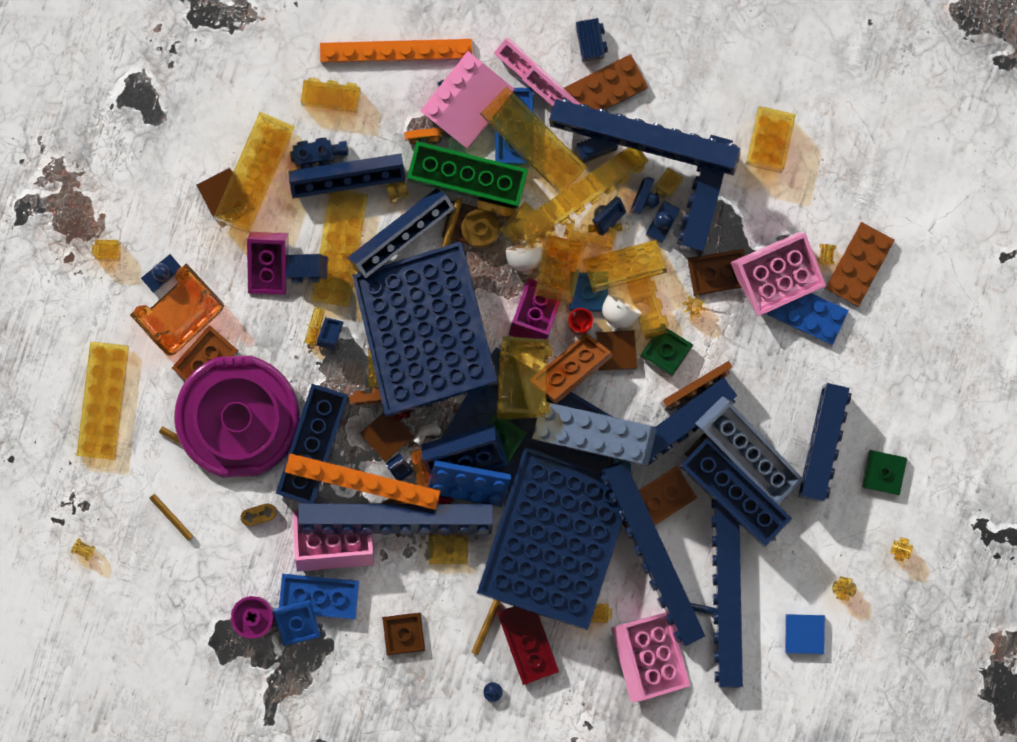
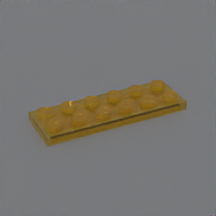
(533, 140)
(339, 240)
(102, 400)

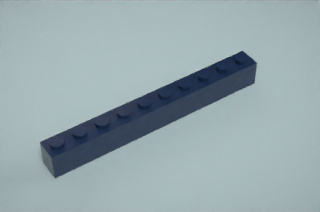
(645, 137)
(395, 519)
(652, 552)
(727, 599)

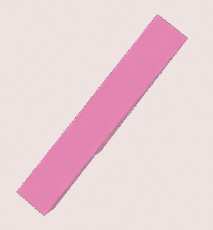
(532, 73)

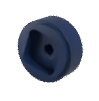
(492, 691)

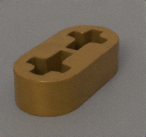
(257, 510)

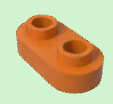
(431, 135)

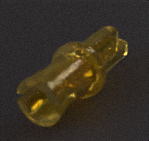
(314, 326)

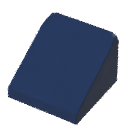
(399, 467)

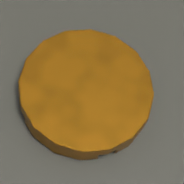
(496, 208)
(480, 228)

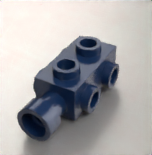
(313, 155)

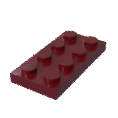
(528, 644)

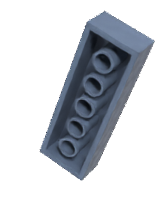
(596, 434)
(749, 450)

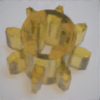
(689, 308)
(901, 549)
(844, 588)

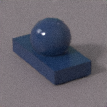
(644, 197)
(607, 215)
(662, 221)
(161, 273)
(329, 334)

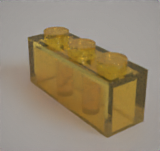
(330, 95)

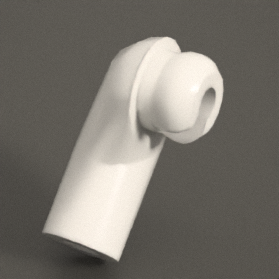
(426, 430)

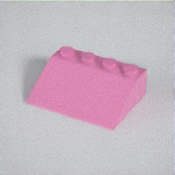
(463, 97)
(779, 273)
(332, 550)
(650, 657)

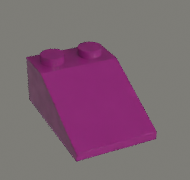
(267, 262)
(533, 314)

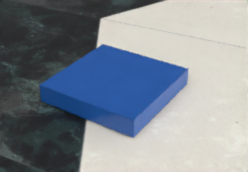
(585, 297)
(296, 622)
(804, 633)

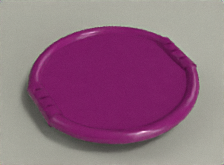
(236, 416)

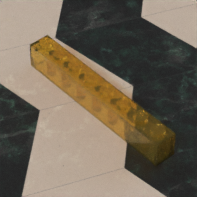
(579, 195)

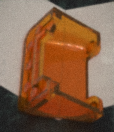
(179, 312)

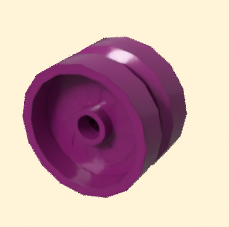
(241, 617)

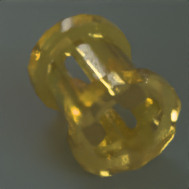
(826, 254)
(83, 549)

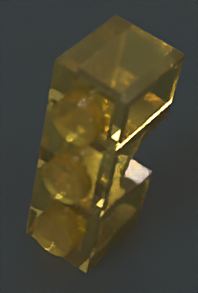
(653, 323)

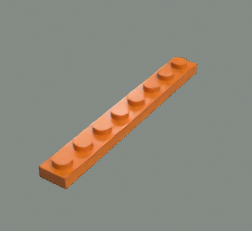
(394, 50)
(362, 481)

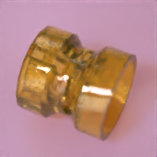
(402, 191)

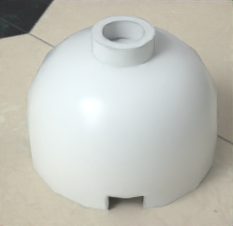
(525, 258)
(619, 312)

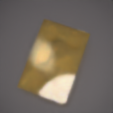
(770, 139)
(559, 269)

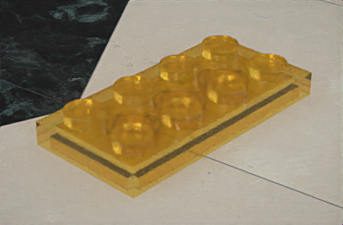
(624, 266)

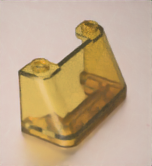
(523, 378)

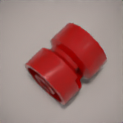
(580, 321)

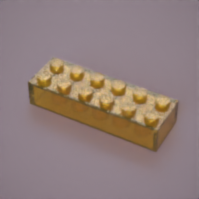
(254, 172)

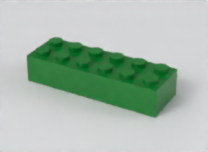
(467, 175)

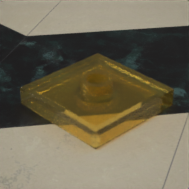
(448, 549)

